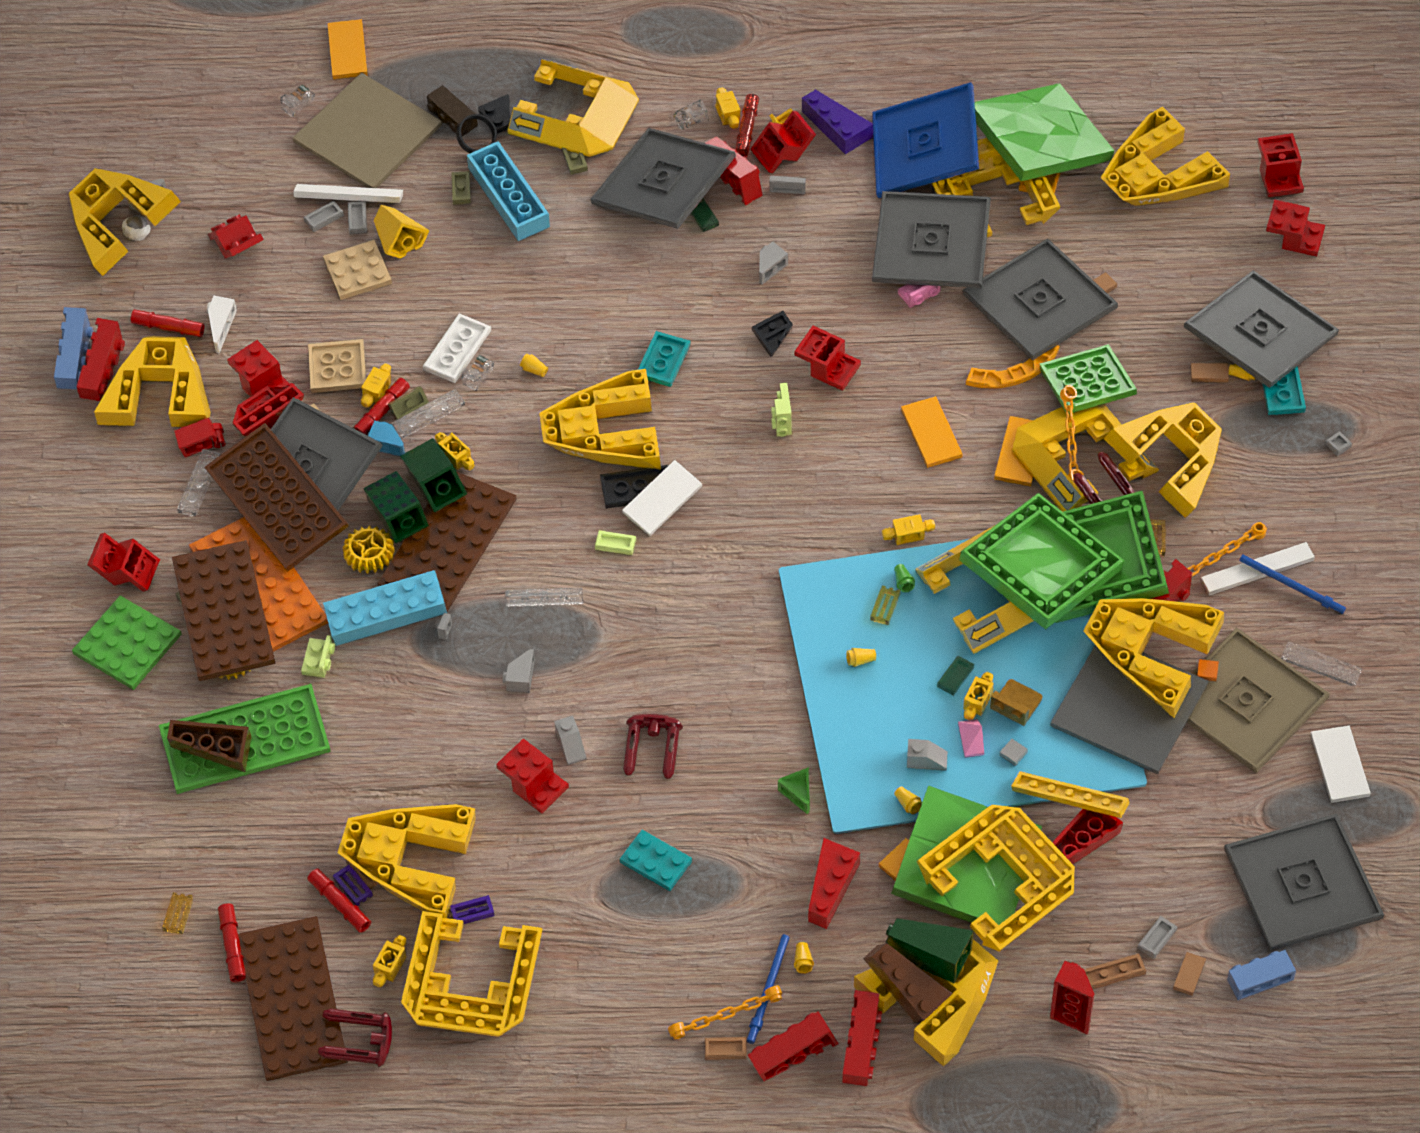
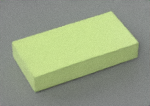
(615, 542)

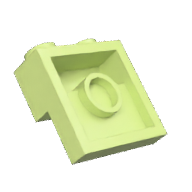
(781, 412)

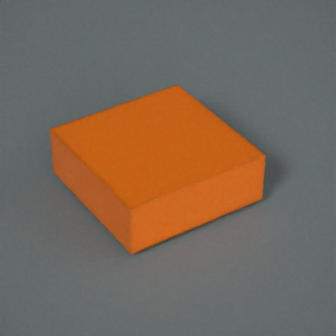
(1208, 669)

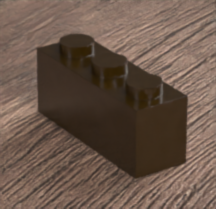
(450, 110)

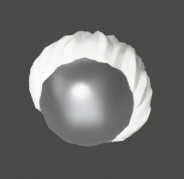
(136, 228)

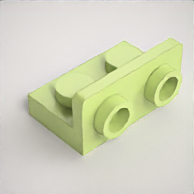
(317, 657)

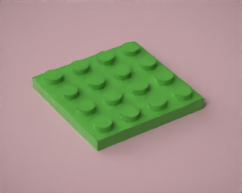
(1093, 374)
(126, 642)

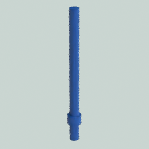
(1326, 601)
(757, 1022)

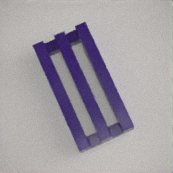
(361, 897)
(473, 914)

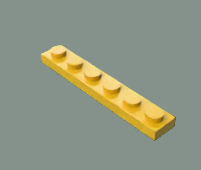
(1070, 794)

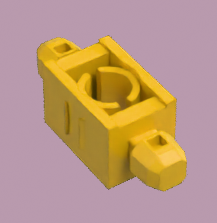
(727, 108)
(376, 385)
(453, 443)
(908, 529)
(979, 685)
(389, 972)

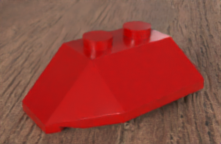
(264, 407)

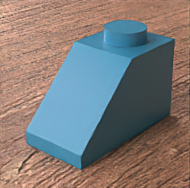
(387, 437)

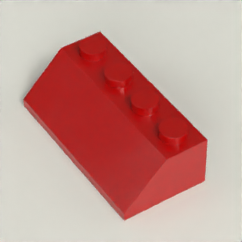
(1072, 998)

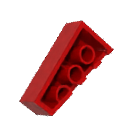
(740, 175)
(100, 360)
(1178, 583)
(1086, 834)
(833, 876)
(861, 1038)
(792, 1046)

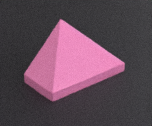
(971, 738)

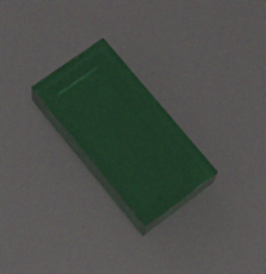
(704, 216)
(955, 675)

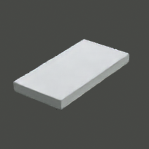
(457, 348)
(662, 498)
(1340, 764)

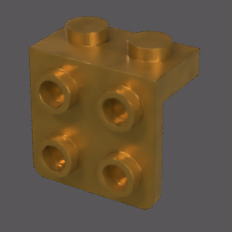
(1016, 701)

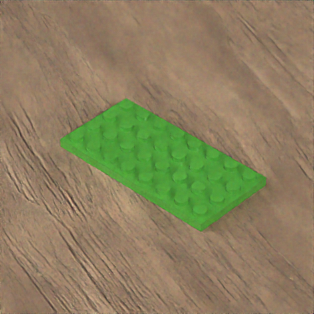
(282, 729)

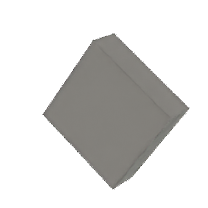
(1338, 443)
(444, 626)
(1013, 752)

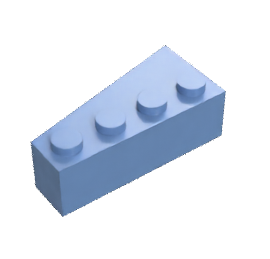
(72, 347)

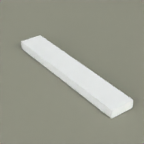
(348, 193)
(1244, 574)

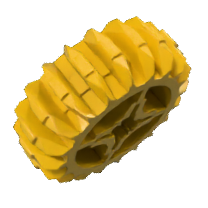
(371, 554)

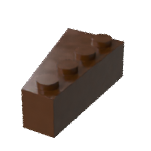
(214, 742)
(906, 982)

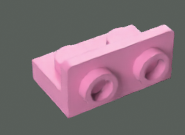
(916, 294)

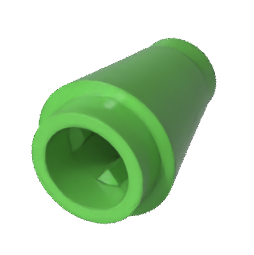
(904, 580)

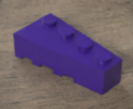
(837, 122)

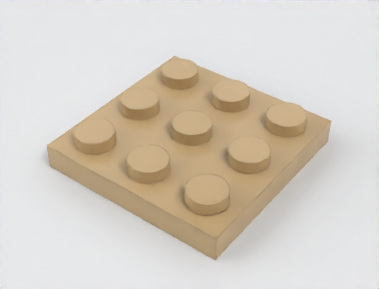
(357, 269)
(337, 365)

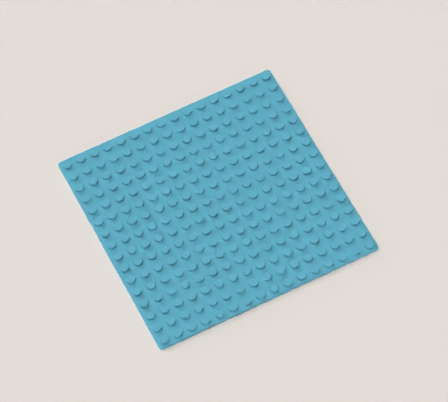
(872, 709)

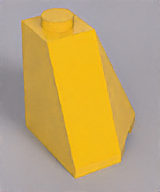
(398, 232)

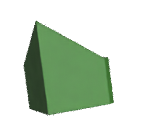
(796, 788)

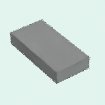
(787, 184)
(323, 216)
(357, 217)
(1157, 937)

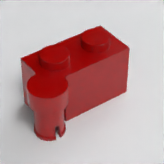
(198, 436)

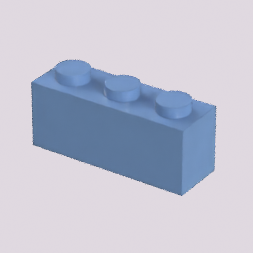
(1261, 974)

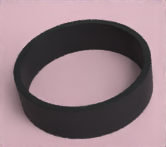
(464, 146)

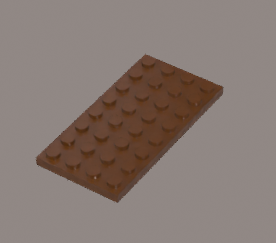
(276, 497)
(453, 538)
(223, 610)
(287, 996)

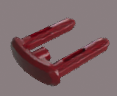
(1113, 472)
(654, 723)
(357, 1055)

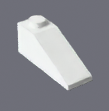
(221, 315)

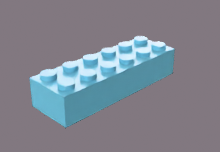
(508, 191)
(385, 608)

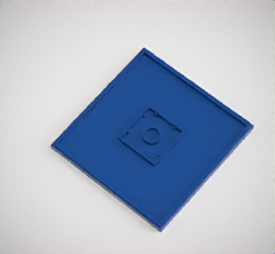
(925, 140)

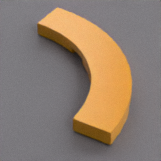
(1012, 376)

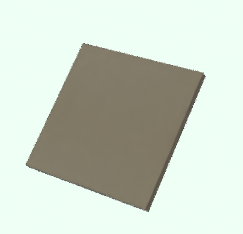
(367, 131)
(1254, 701)

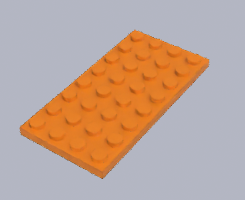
(285, 598)

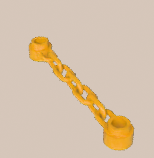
(1067, 394)
(1256, 534)
(678, 1029)

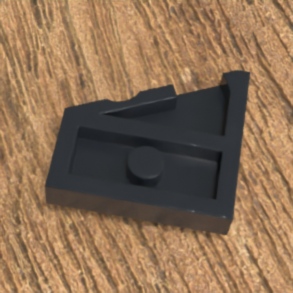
(498, 112)
(773, 331)

